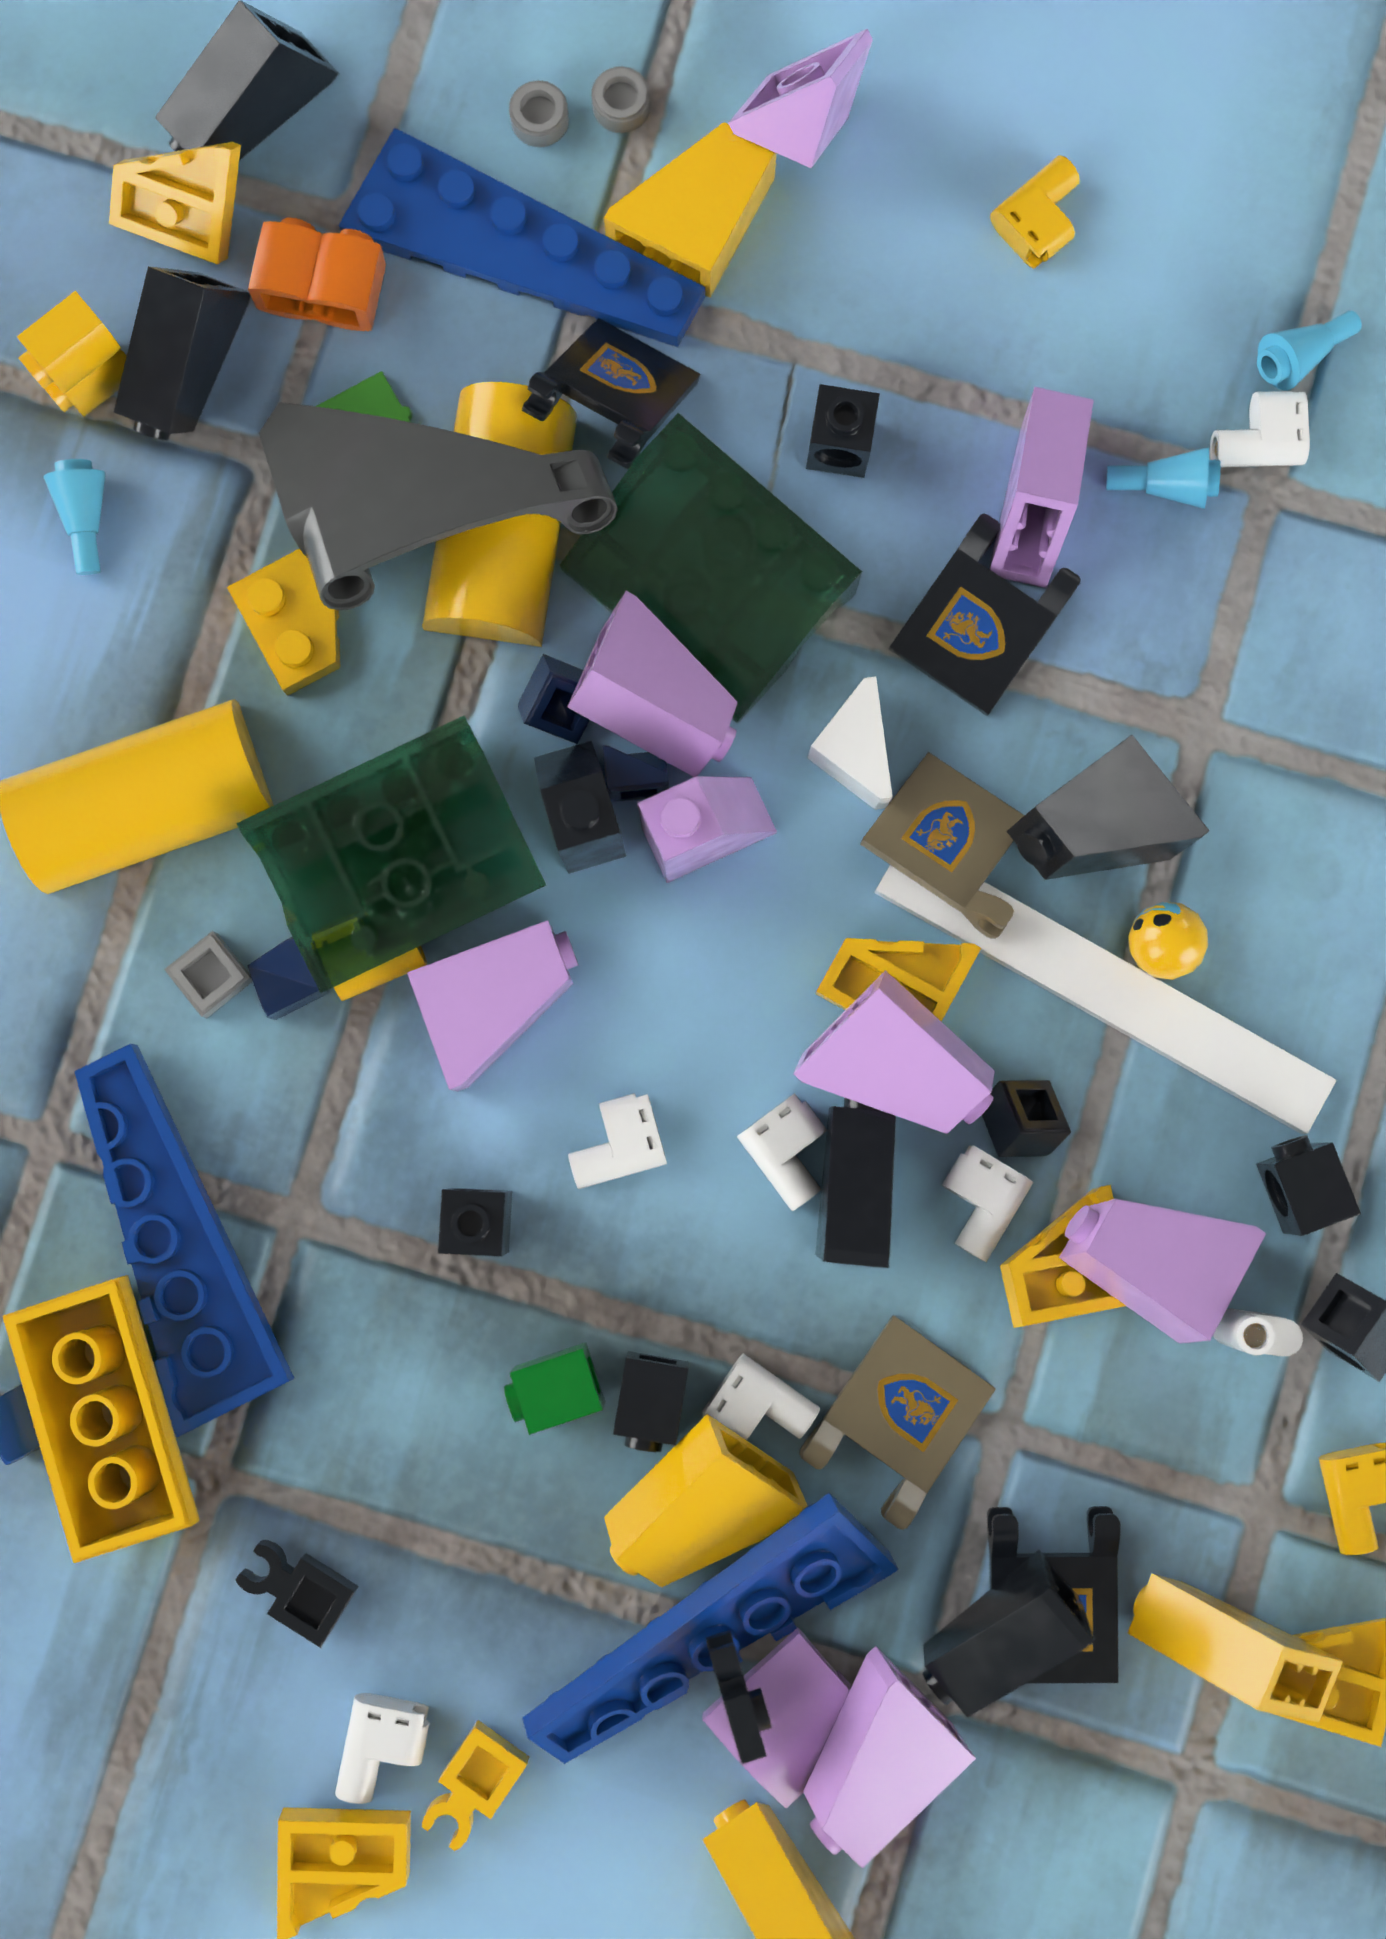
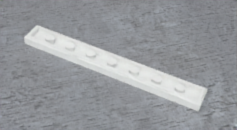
(1132, 1004)

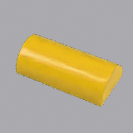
(500, 575)
(134, 798)
(101, 1419)

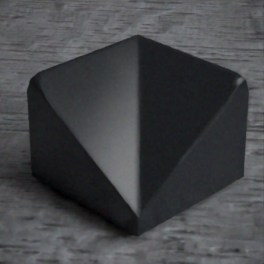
(1025, 1119)

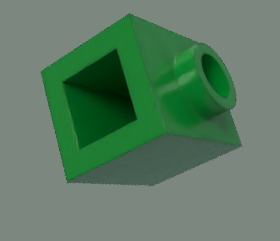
(554, 1389)

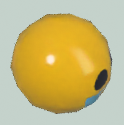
(1168, 940)

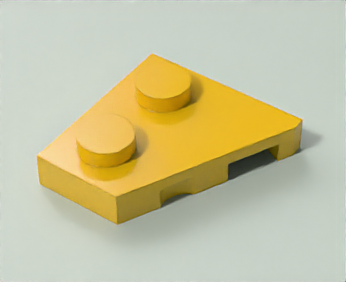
(179, 198)
(289, 621)
(924, 969)
(1043, 1285)
(1359, 1692)
(337, 1860)

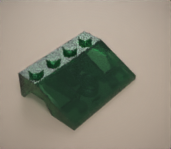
(714, 562)
(393, 853)

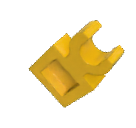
(478, 1779)

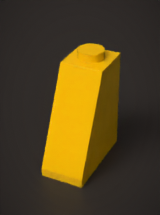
(696, 206)
(701, 1505)
(1234, 1649)
(771, 1877)

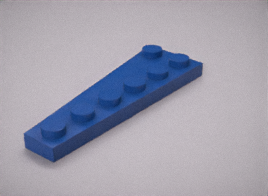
(474, 225)
(191, 1285)
(801, 1565)

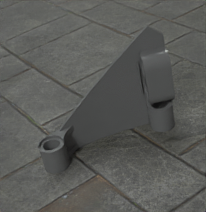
(384, 486)

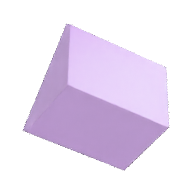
(806, 102)

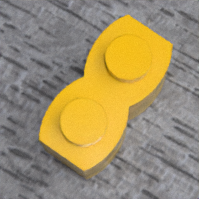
(73, 356)

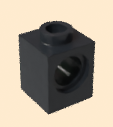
(842, 430)
(1307, 1186)
(475, 1222)
(1351, 1325)
(650, 1401)

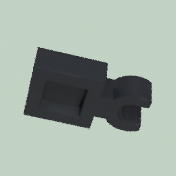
(306, 1596)
(744, 1708)

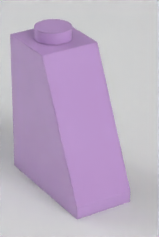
(1042, 487)
(654, 691)
(703, 822)
(490, 997)
(899, 1060)
(1163, 1262)
(881, 1762)

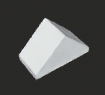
(855, 747)

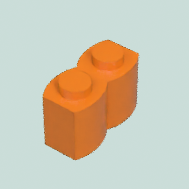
(317, 274)

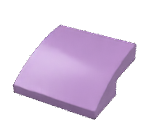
(802, 1704)

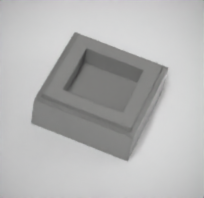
(209, 974)

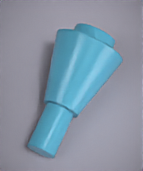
(1291, 354)
(1180, 478)
(78, 499)

